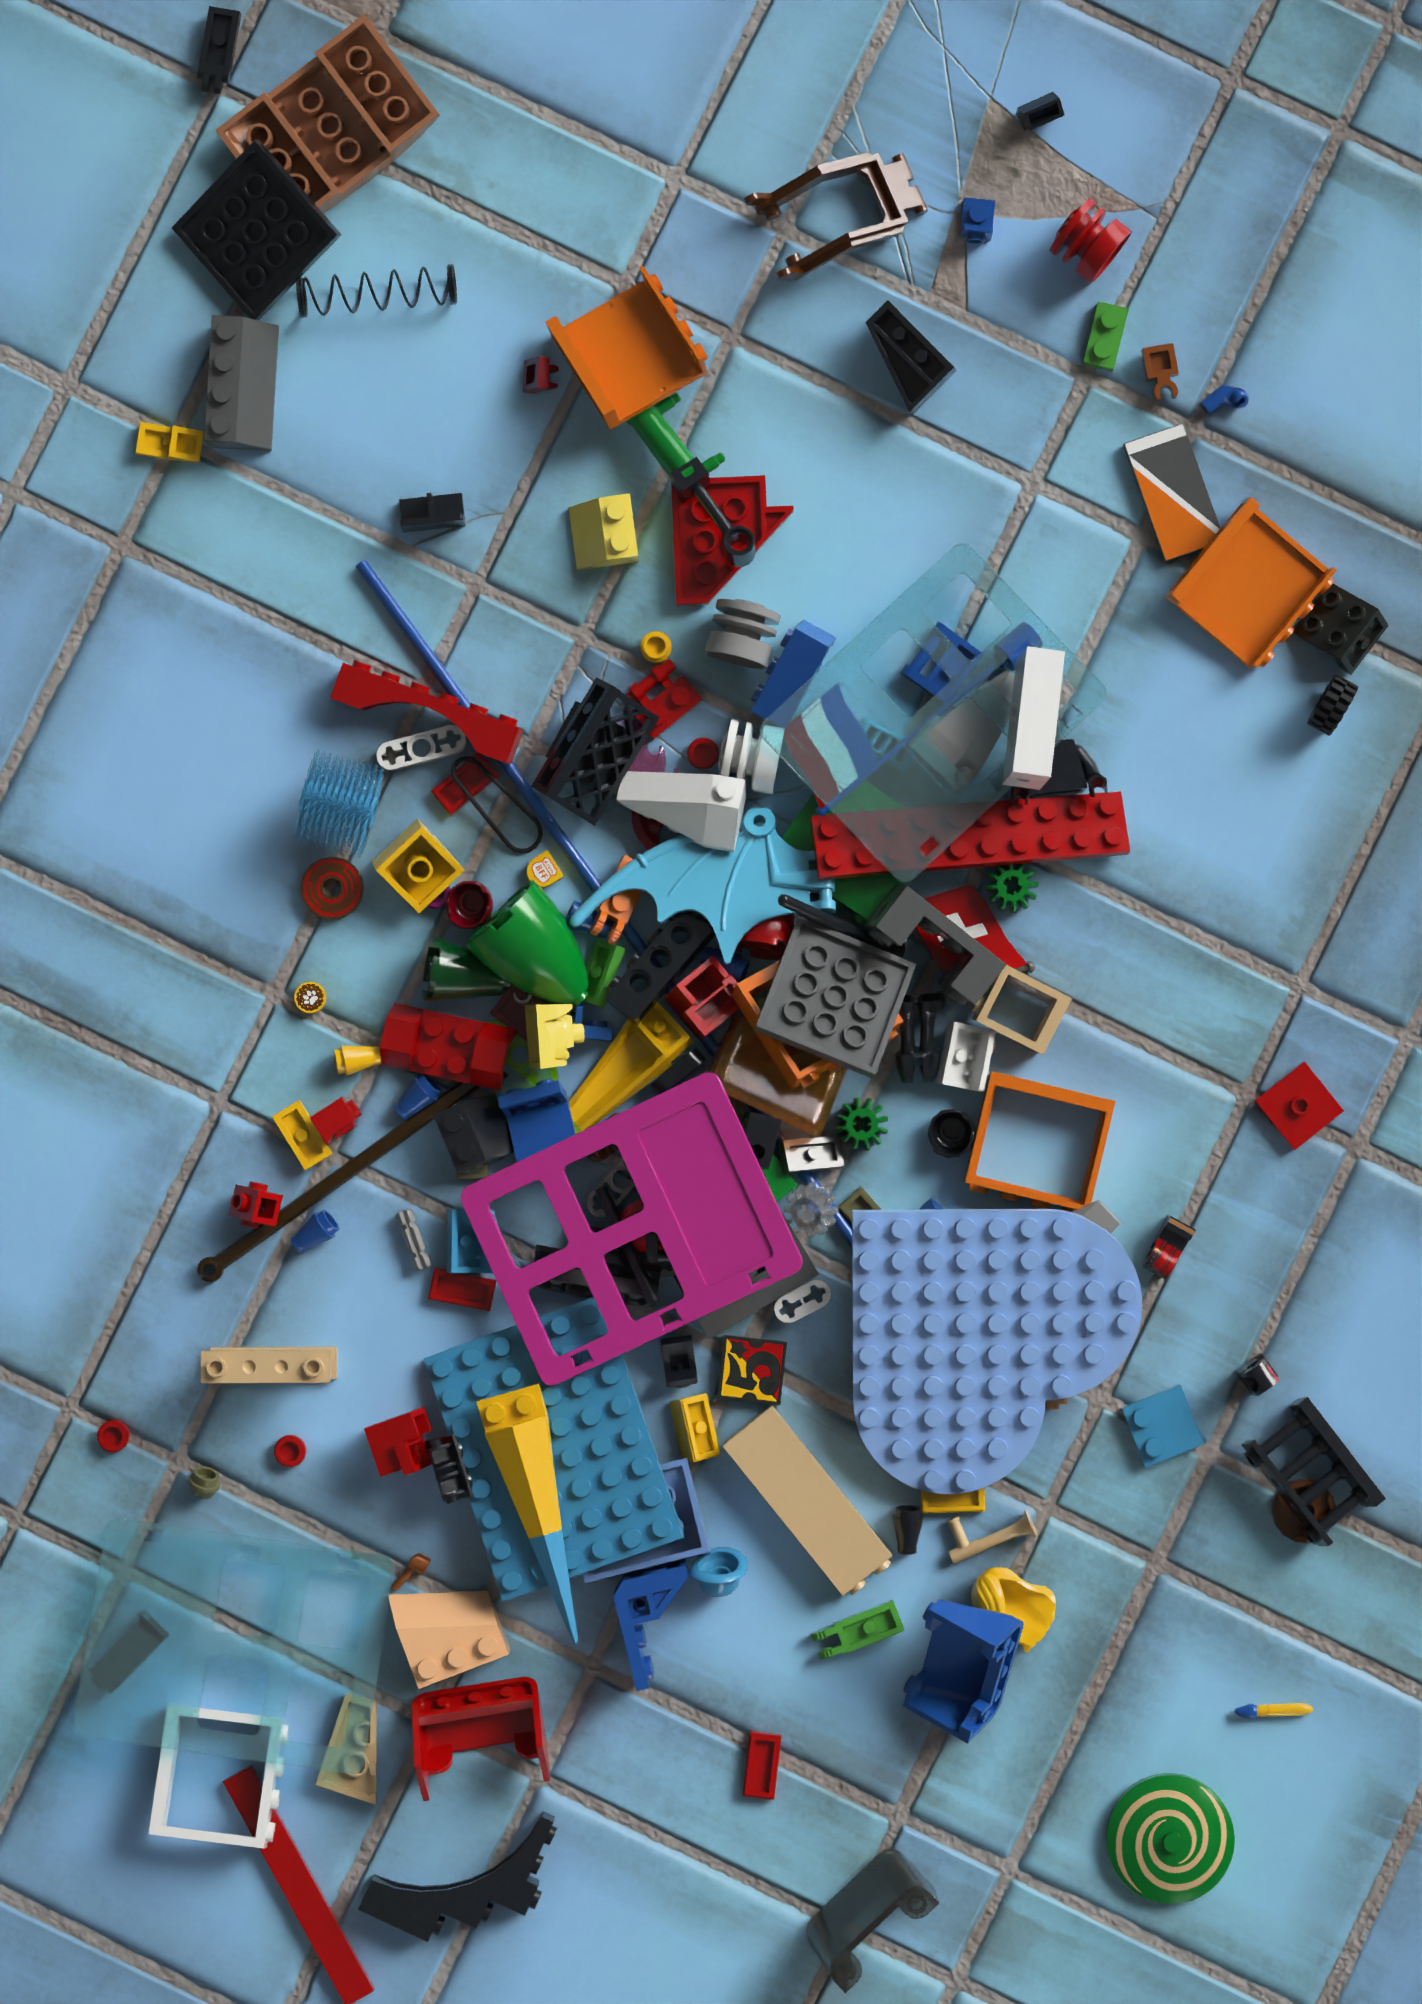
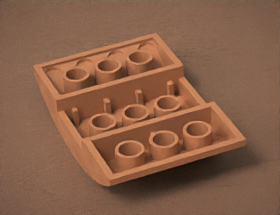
(337, 116)

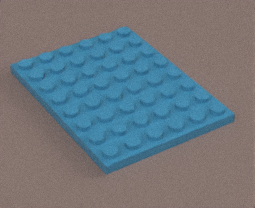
(602, 1451)

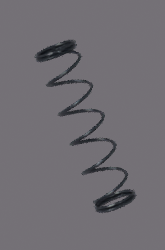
(302, 297)

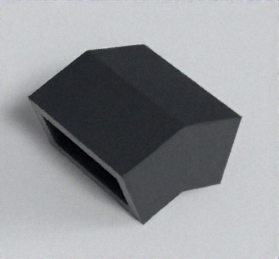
(1036, 105)

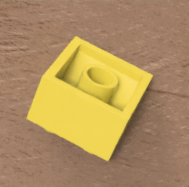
(603, 532)

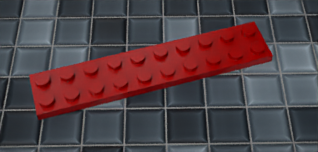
(1003, 835)

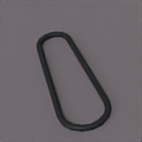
(482, 812)

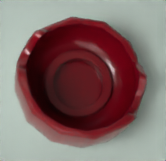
(469, 905)

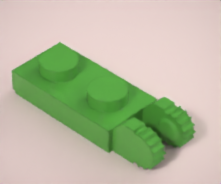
(861, 1629)

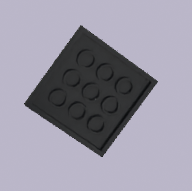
(256, 230)

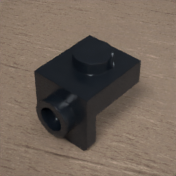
(679, 1361)

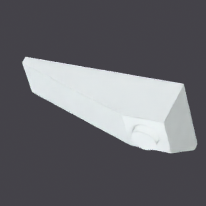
(693, 804)

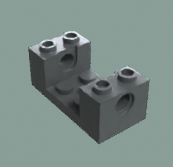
(973, 968)

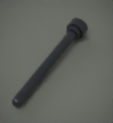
(836, 924)

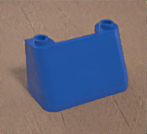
(963, 1667)

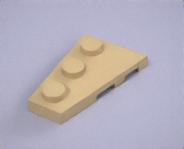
(363, 1783)

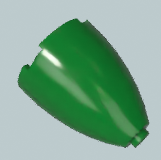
(533, 948)

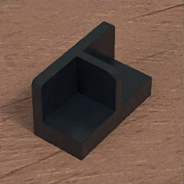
(432, 512)

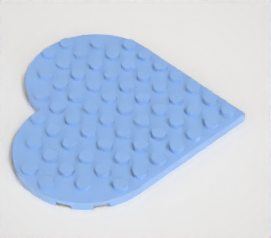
(974, 1328)

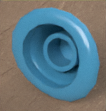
(719, 1570)

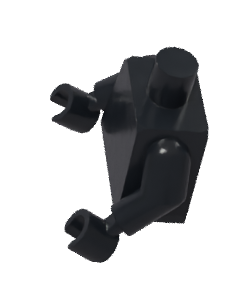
(1070, 773)

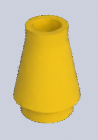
(355, 1058)

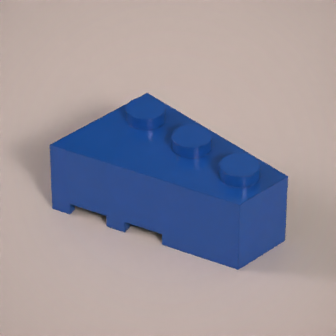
(797, 664)

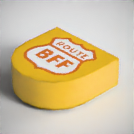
(544, 870)

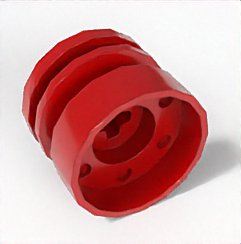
(1090, 240)

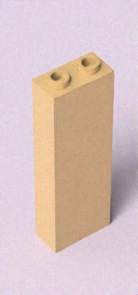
(808, 1501)

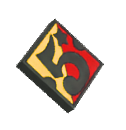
(752, 1369)

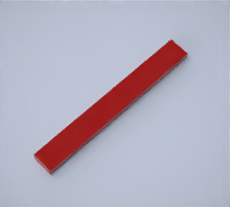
(302, 1891)

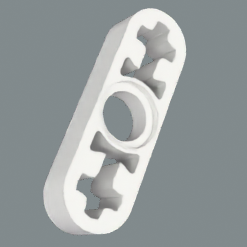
(410, 740)

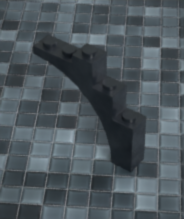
(419, 1907)

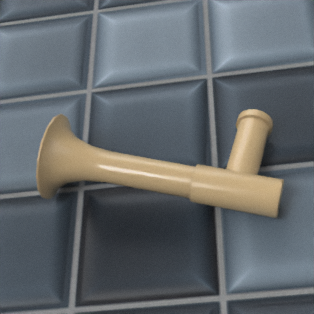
(968, 1549)

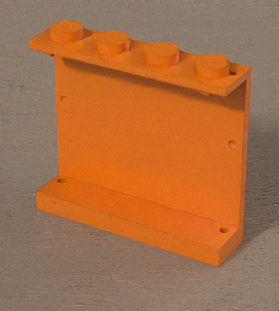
(630, 351)

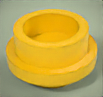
(656, 647)

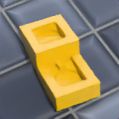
(169, 442)

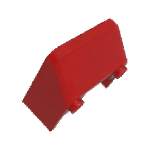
(474, 1719)

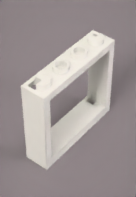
(163, 1790)

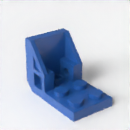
(657, 1589)

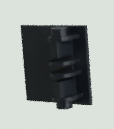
(449, 1468)

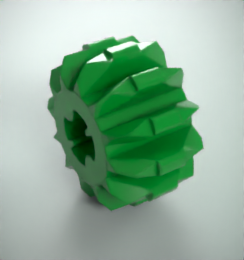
(1000, 889)
(861, 1134)

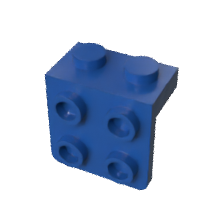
(537, 1117)

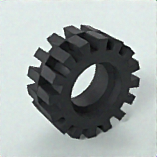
(1332, 705)

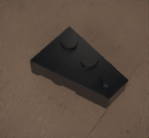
(910, 357)

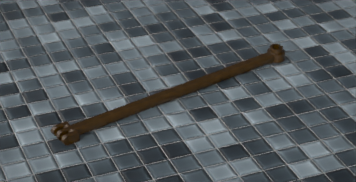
(335, 1180)

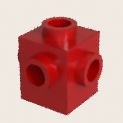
(255, 1205)

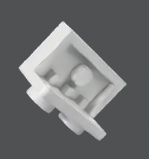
(966, 1056)

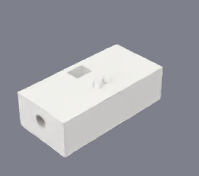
(1033, 718)

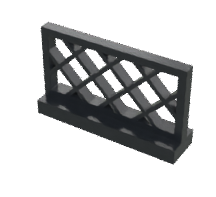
(579, 741)

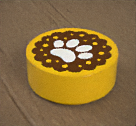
(310, 997)

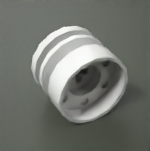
(749, 758)

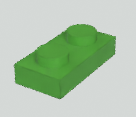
(1105, 336)
(602, 970)

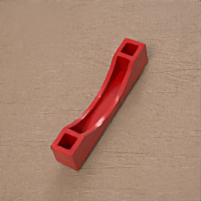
(366, 690)

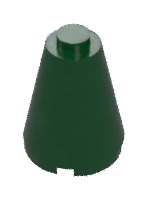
(458, 974)

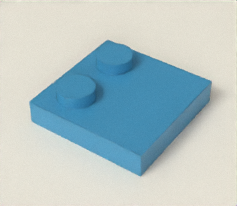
(1162, 1425)

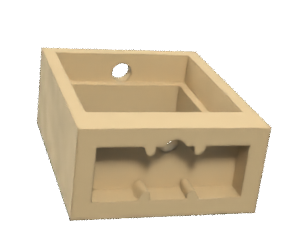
(1048, 1023)

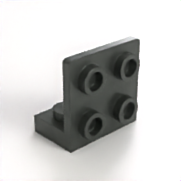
(1342, 627)

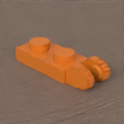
(616, 908)

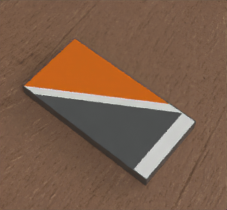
(1172, 491)

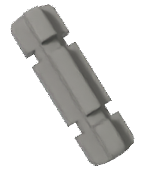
(413, 1239)

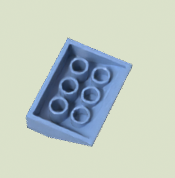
(688, 1511)

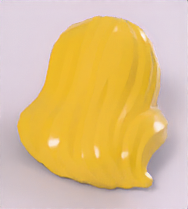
(1006, 1593)

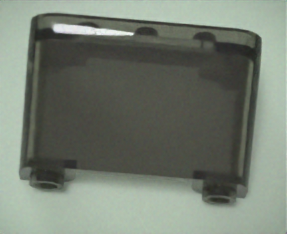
(862, 1906)

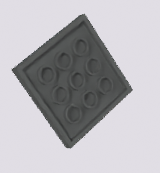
(835, 997)

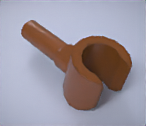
(418, 1564)

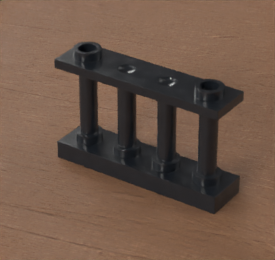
(1343, 1467)

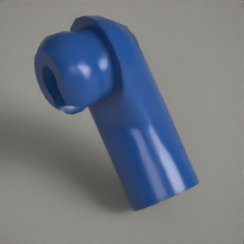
(1225, 396)

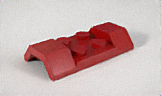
(445, 1046)

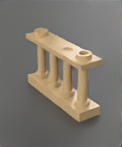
(269, 1365)

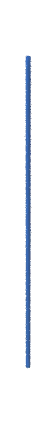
(544, 815)

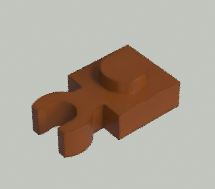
(1160, 365)

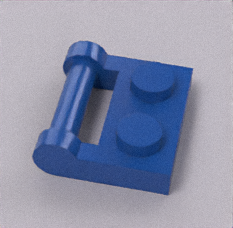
(937, 678)

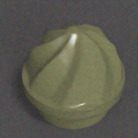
(204, 1482)

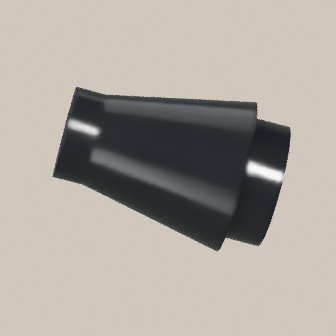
(907, 1527)

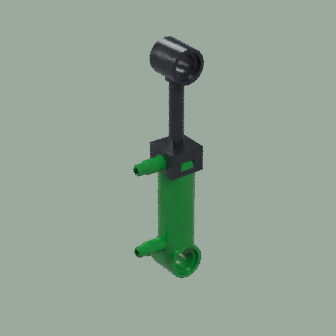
(689, 475)

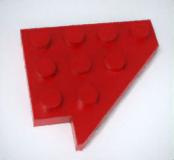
(698, 542)

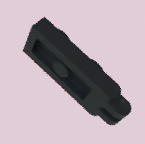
(218, 48)

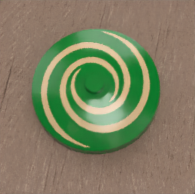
(1170, 1838)

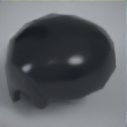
(951, 1133)

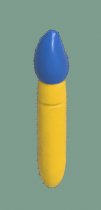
(1273, 1710)

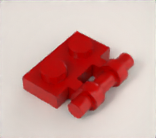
(671, 703)

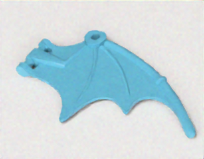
(723, 886)

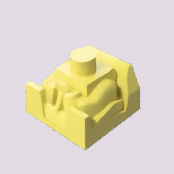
(550, 1034)

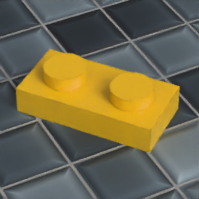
(302, 1135)

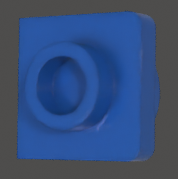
(977, 220)
(595, 1030)

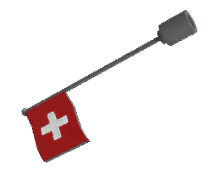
(974, 916)

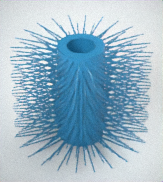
(338, 803)

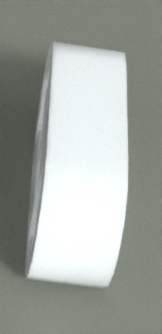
(806, 1308)

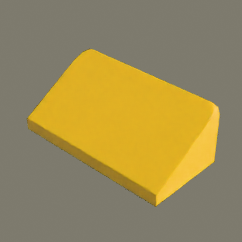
(694, 1428)

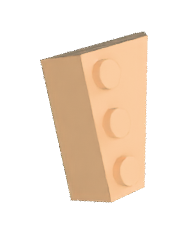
(447, 1632)

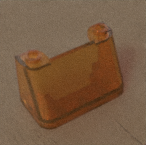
(755, 1079)

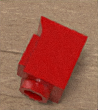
(336, 1119)

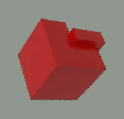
(704, 998)
(400, 1442)

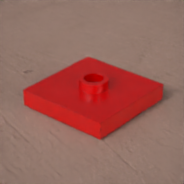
(1299, 1105)

